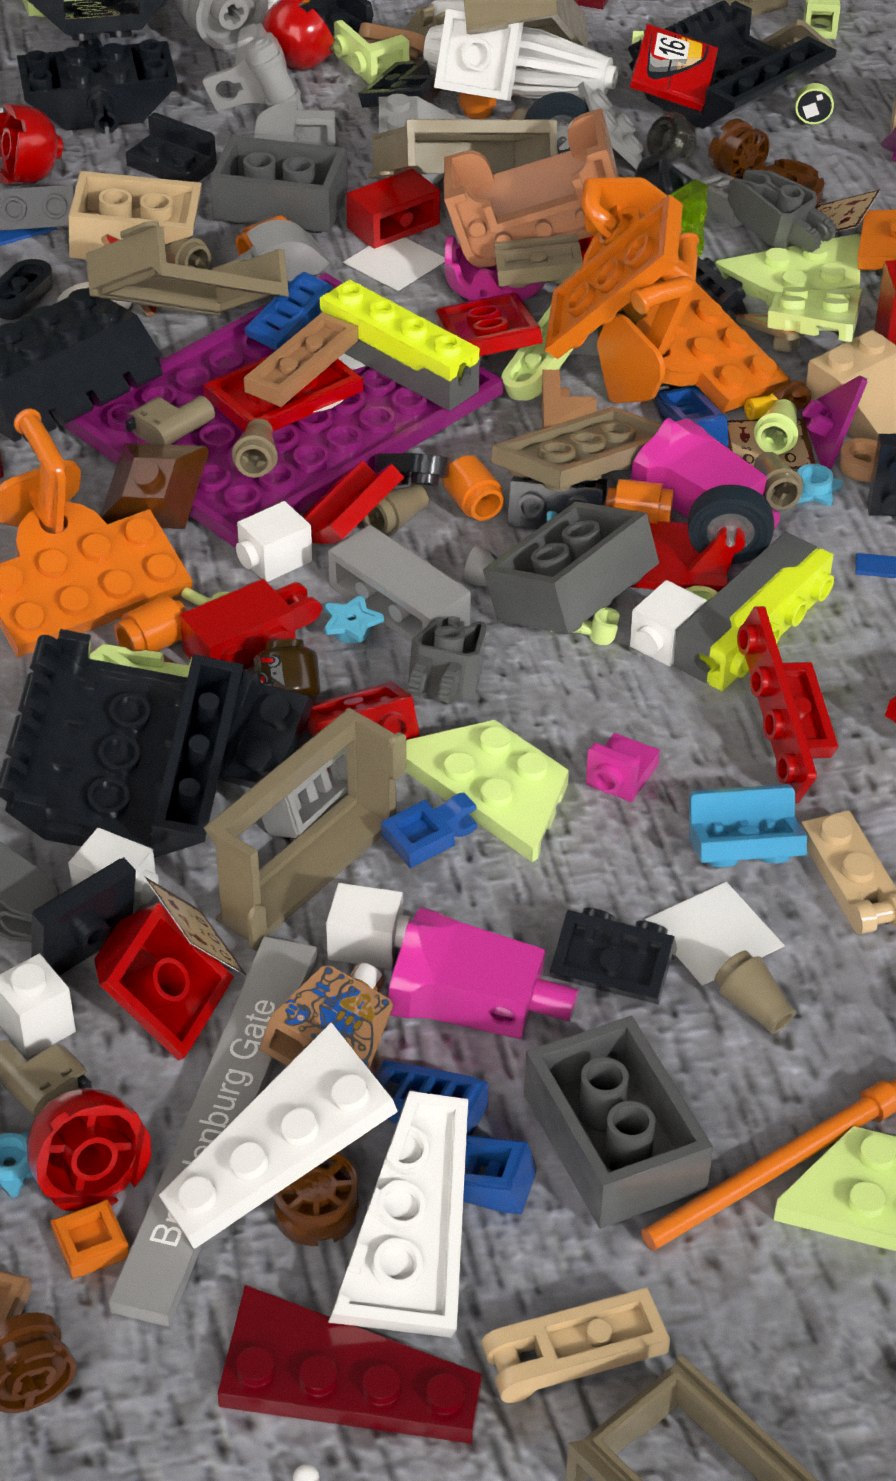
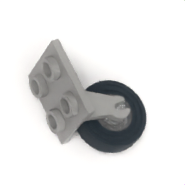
(567, 106)

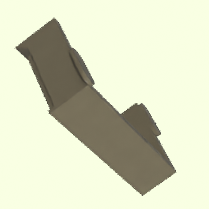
(554, 16)
(427, 141)
(139, 274)
(262, 899)
(705, 1404)

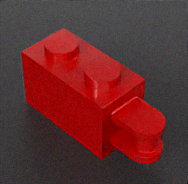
(243, 620)

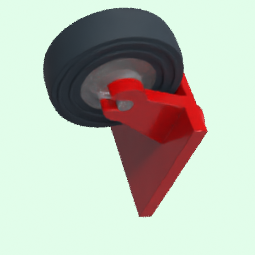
(722, 529)

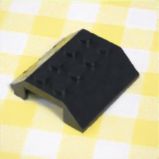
(88, 17)
(743, 65)
(70, 353)
(117, 747)

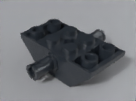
(98, 83)

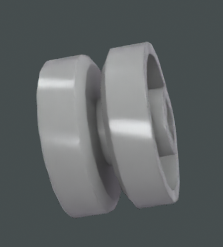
(221, 20)

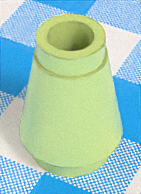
(777, 428)

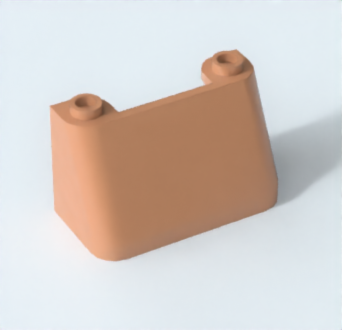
(527, 199)

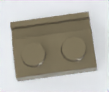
(537, 260)

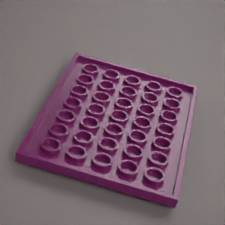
(309, 451)

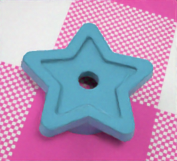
(818, 484)
(351, 621)
(14, 1148)

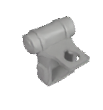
(259, 69)

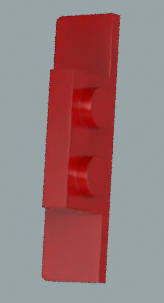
(790, 704)

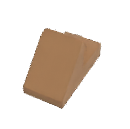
(558, 405)

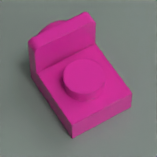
(621, 766)

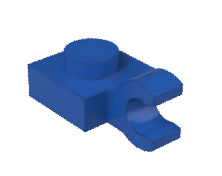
(426, 832)

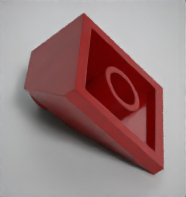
(161, 978)

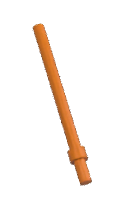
(874, 1104)

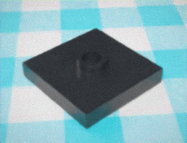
(83, 916)

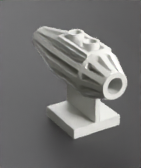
(512, 61)

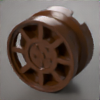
(738, 148)
(319, 1204)
(32, 1362)

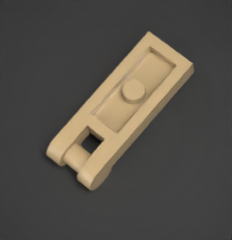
(851, 871)
(575, 1343)

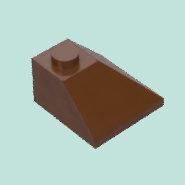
(157, 480)

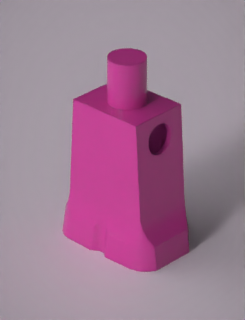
(692, 463)
(473, 978)

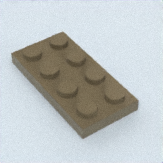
(576, 448)

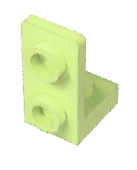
(366, 58)

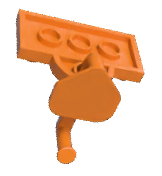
(631, 248)
(682, 342)
(76, 574)

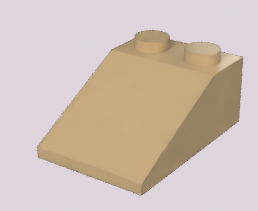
(117, 202)
(869, 357)

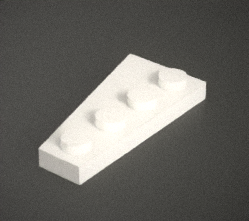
(286, 1131)
(410, 1239)

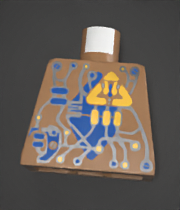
(336, 998)

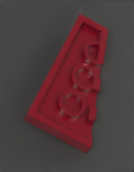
(314, 1370)

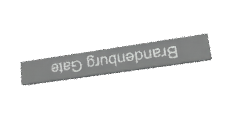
(238, 1072)

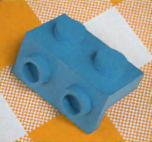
(745, 825)

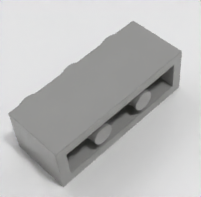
(395, 583)

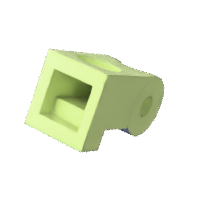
(825, 13)

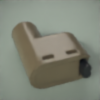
(164, 424)
(41, 1077)

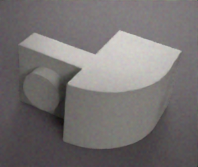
(289, 124)
(300, 248)

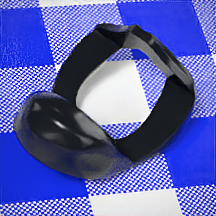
(661, 174)

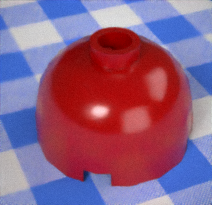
(301, 34)
(27, 145)
(87, 1148)

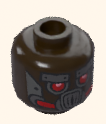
(288, 666)

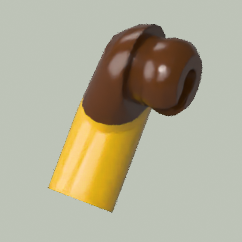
(792, 390)

